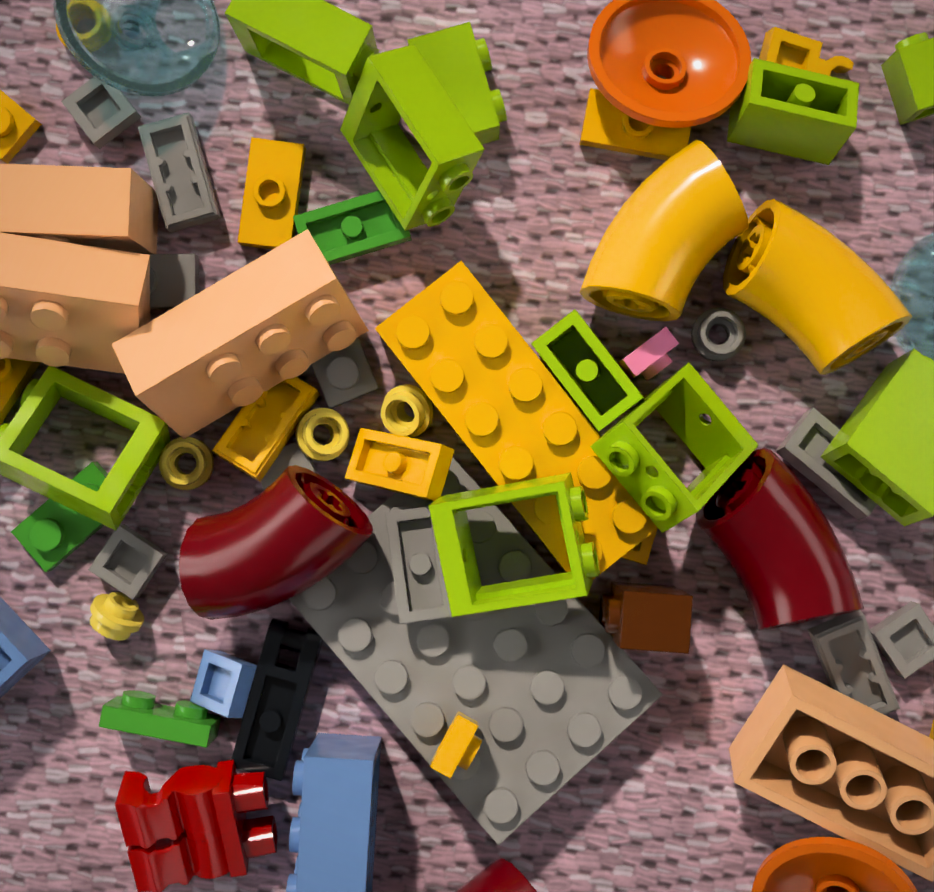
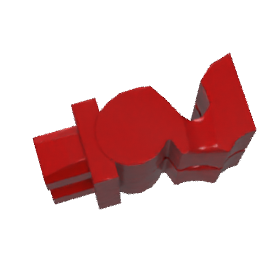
(194, 824)

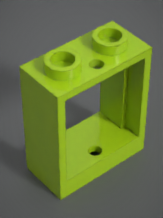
(306, 41)
(404, 86)
(716, 444)
(126, 476)
(459, 559)

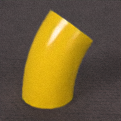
(665, 237)
(811, 287)

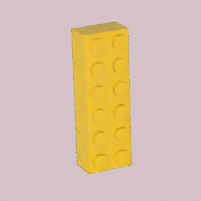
(510, 411)

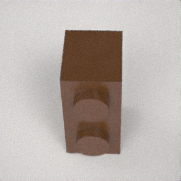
(647, 617)

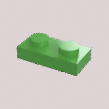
(353, 227)
(56, 530)
(140, 715)

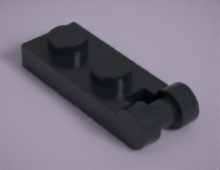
(276, 701)

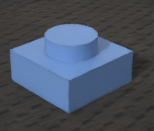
(223, 683)

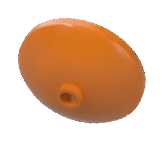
(687, 42)
(828, 862)

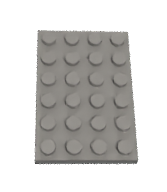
(532, 675)

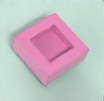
(650, 356)

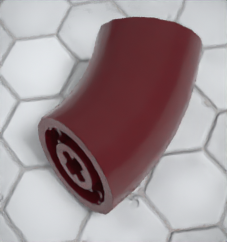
(779, 545)
(270, 546)

